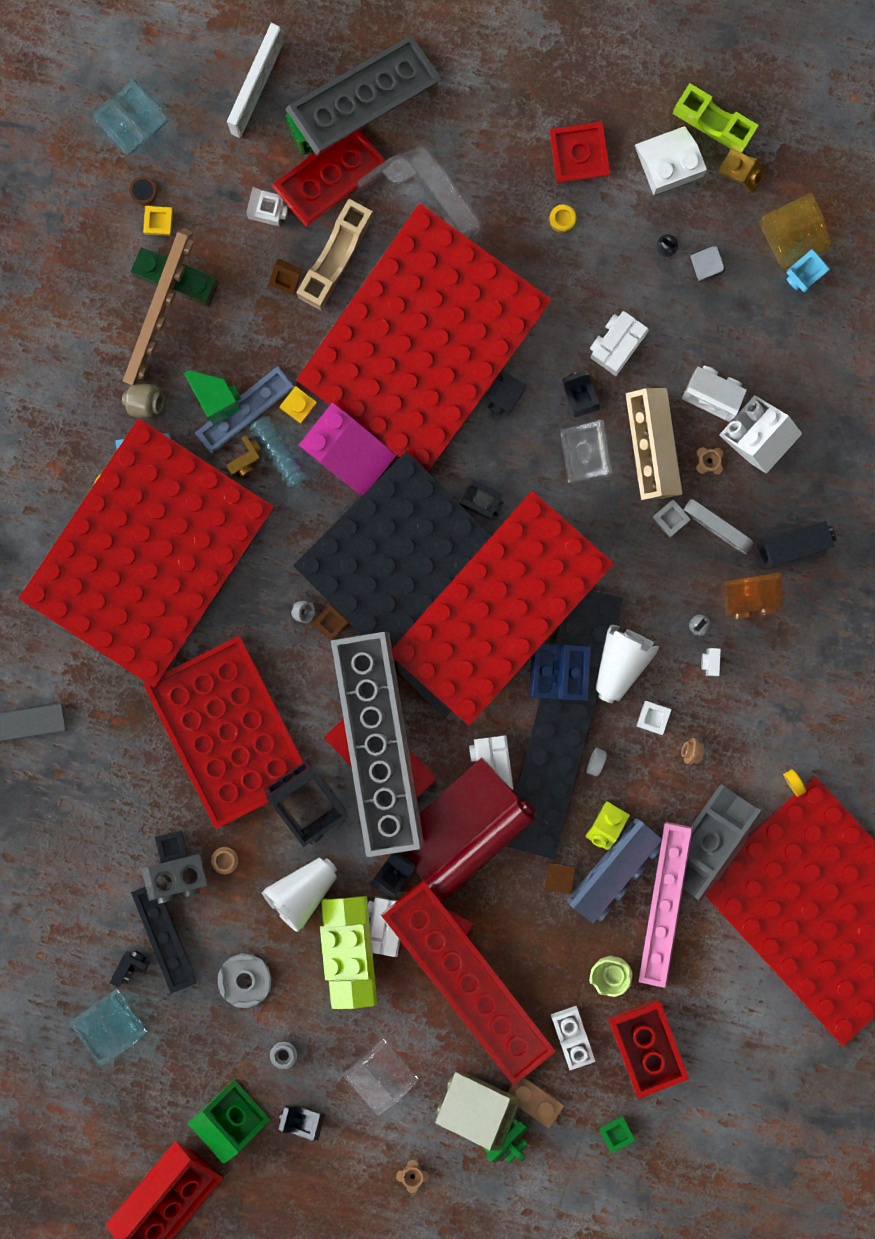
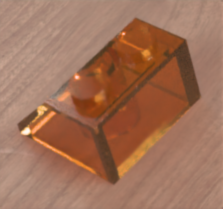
(752, 594)

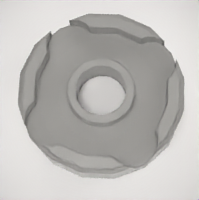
(229, 986)

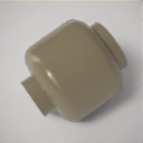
(143, 400)

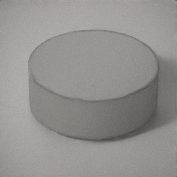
(596, 762)

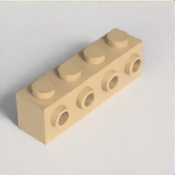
(653, 443)

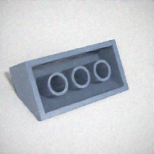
(614, 870)

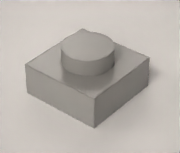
(671, 518)

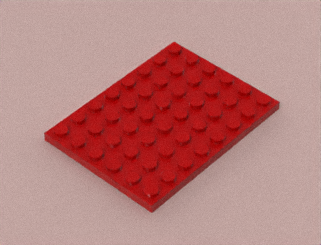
(424, 338)
(146, 553)
(808, 906)

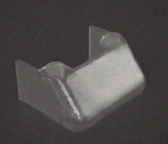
(433, 180)

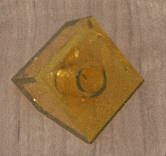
(795, 230)

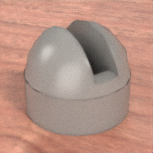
(308, 614)
(695, 620)

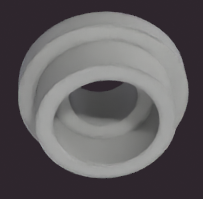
(277, 1061)

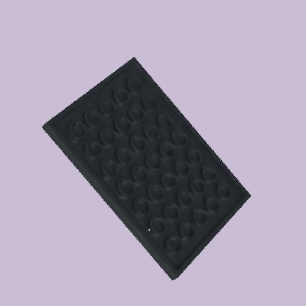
(394, 555)

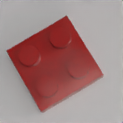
(579, 152)

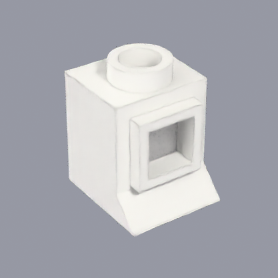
(266, 207)

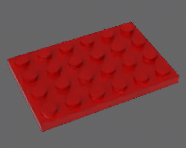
(225, 729)

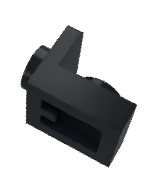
(124, 970)

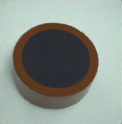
(143, 190)

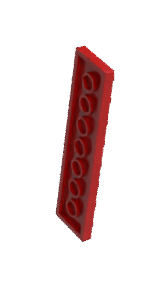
(468, 983)

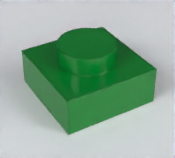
(616, 1134)

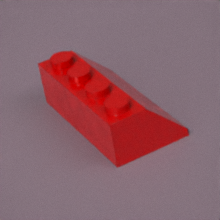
(165, 1196)

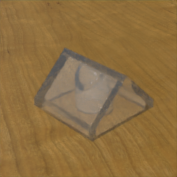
(586, 452)
(380, 1077)

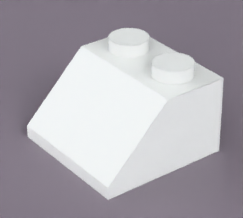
(671, 160)
(714, 393)

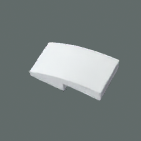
(573, 1038)

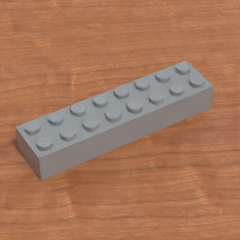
(377, 744)

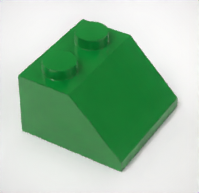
(228, 1122)

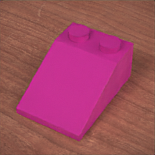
(347, 449)

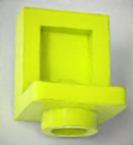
(607, 826)

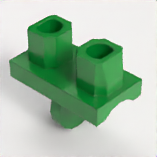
(515, 1132)

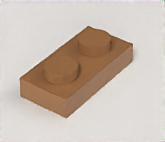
(536, 1101)

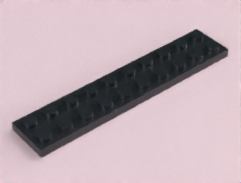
(562, 730)

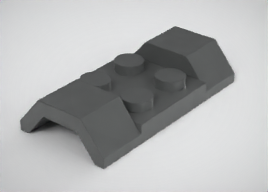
(717, 839)

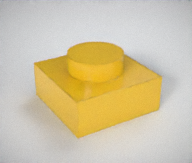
(158, 221)
(298, 405)

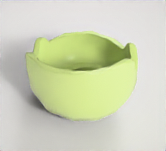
(611, 976)

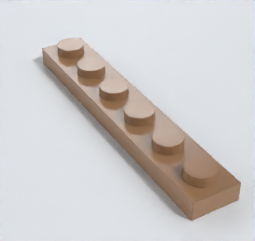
(162, 298)

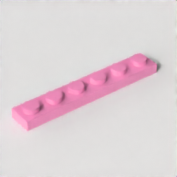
(665, 904)

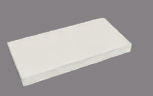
(255, 81)

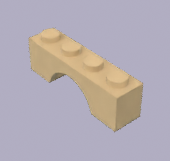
(336, 255)

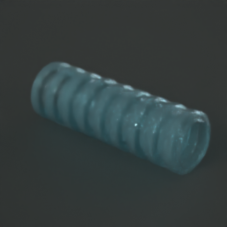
(278, 451)

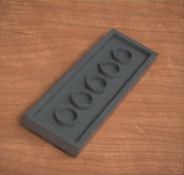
(363, 94)

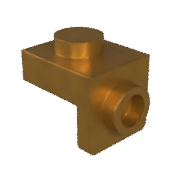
(742, 170)
(243, 464)

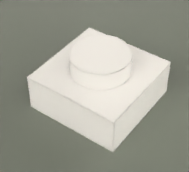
(711, 662)
(653, 717)

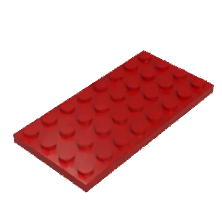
(501, 607)

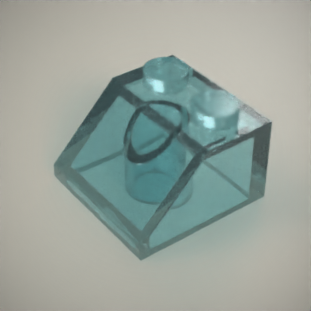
(108, 1028)

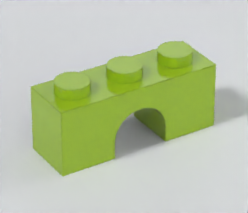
(726, 128)

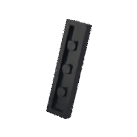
(164, 941)

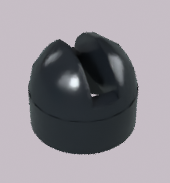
(664, 249)

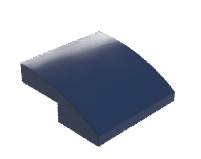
(560, 672)

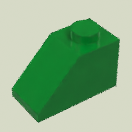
(214, 395)

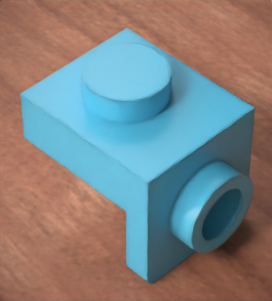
(806, 271)

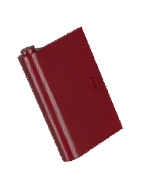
(467, 828)

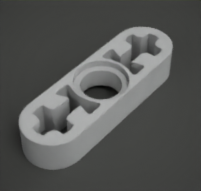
(718, 526)

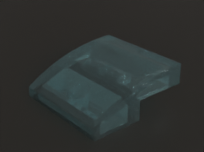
(130, 117)

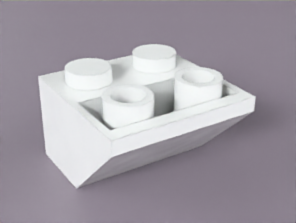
(761, 433)

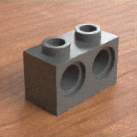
(173, 872)

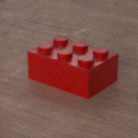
(648, 1048)

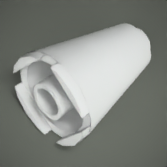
(622, 662)
(301, 892)

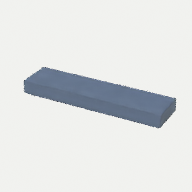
(253, 405)

